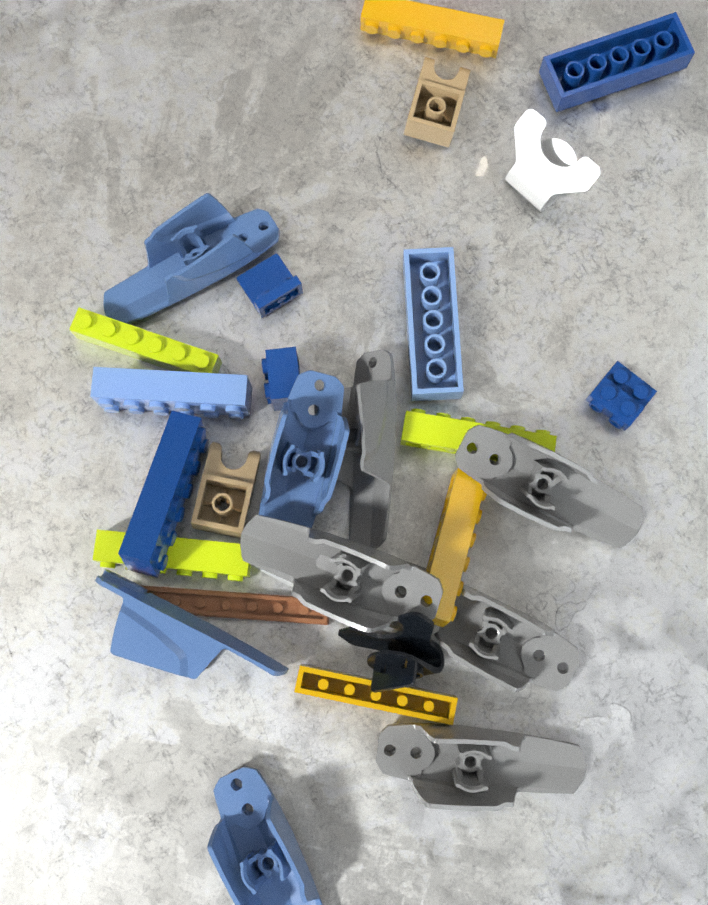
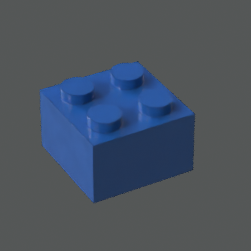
(281, 371)

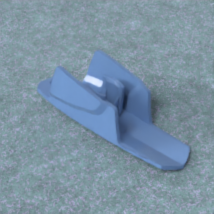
(190, 254)
(305, 451)
(170, 637)
(257, 848)

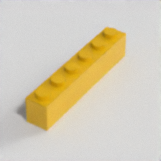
(433, 26)
(453, 540)
(357, 691)

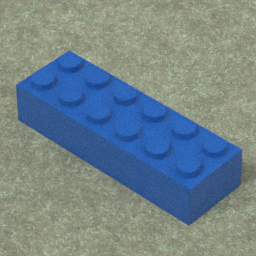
(616, 62)
(164, 495)

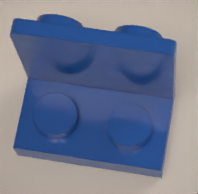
(270, 285)

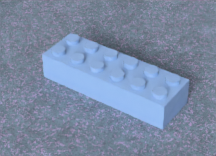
(432, 324)
(171, 390)

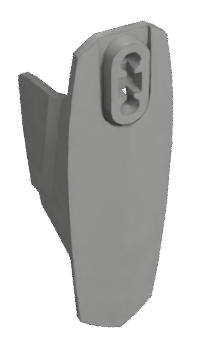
(370, 446)
(547, 487)
(339, 575)
(502, 643)
(477, 765)

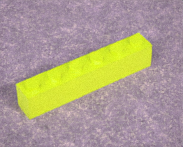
(142, 344)
(445, 433)
(185, 556)

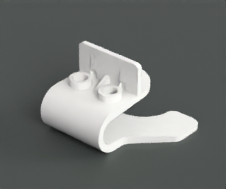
(547, 166)

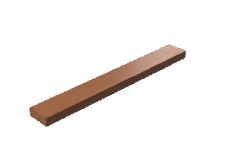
(239, 605)

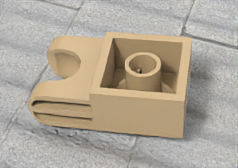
(436, 105)
(228, 486)

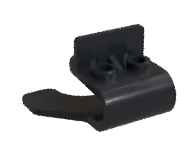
(400, 655)

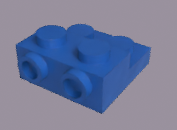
(620, 396)

